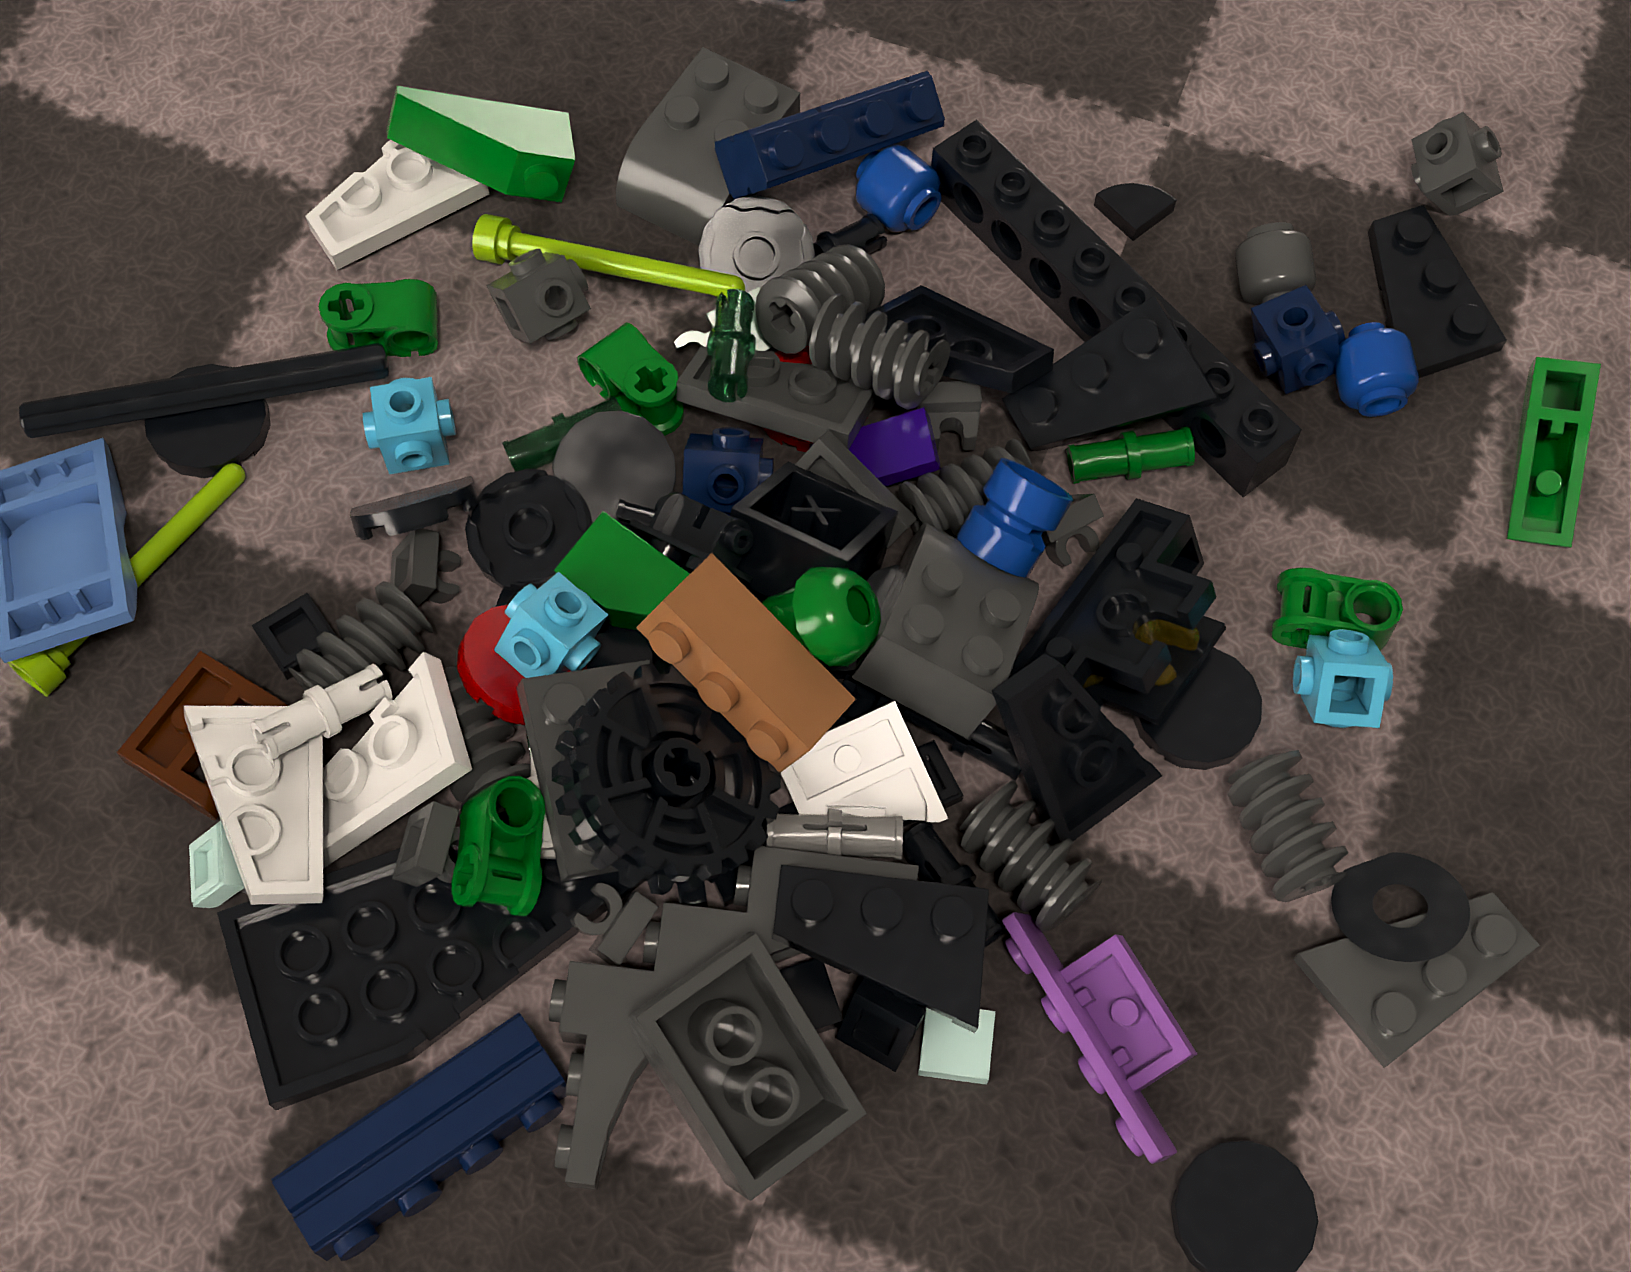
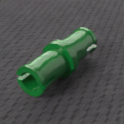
(1130, 455)

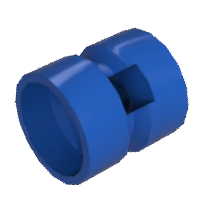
(1015, 516)

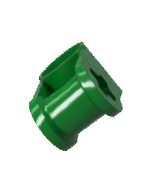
(387, 313)
(636, 376)
(1332, 606)
(500, 860)

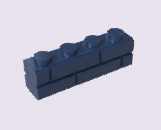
(829, 134)
(420, 1139)

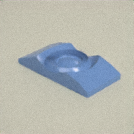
(62, 551)

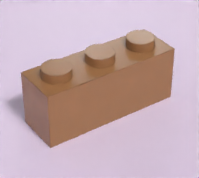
(746, 664)

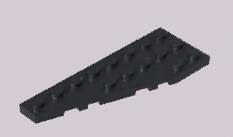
(382, 968)

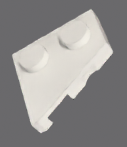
(866, 771)

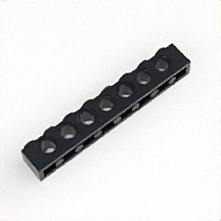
(1093, 287)

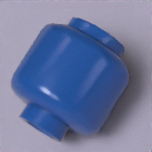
(898, 188)
(1375, 370)

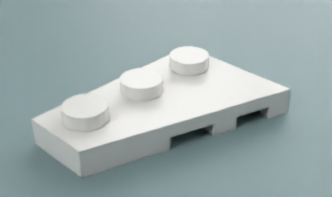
(388, 203)
(397, 763)
(264, 805)

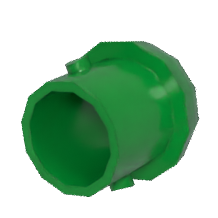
(829, 614)

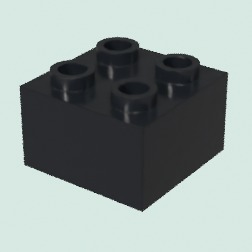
(809, 524)

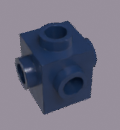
(1296, 339)
(724, 467)

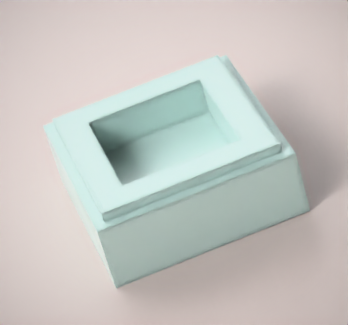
(213, 869)
(955, 1051)

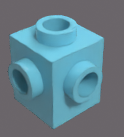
(409, 424)
(551, 629)
(1343, 679)

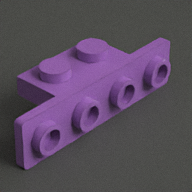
(1116, 1022)

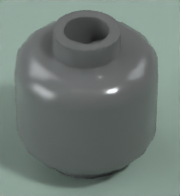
(1274, 262)

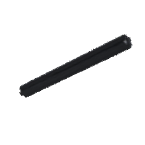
(203, 390)

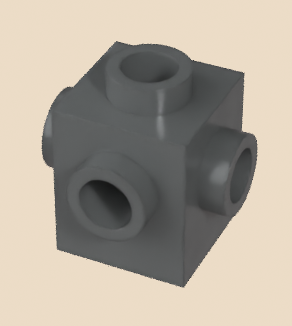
(1457, 164)
(540, 295)

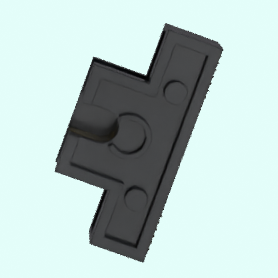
(1134, 615)

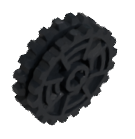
(662, 783)

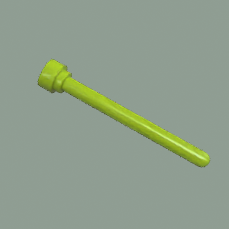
(499, 241)
(46, 668)

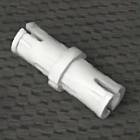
(320, 712)

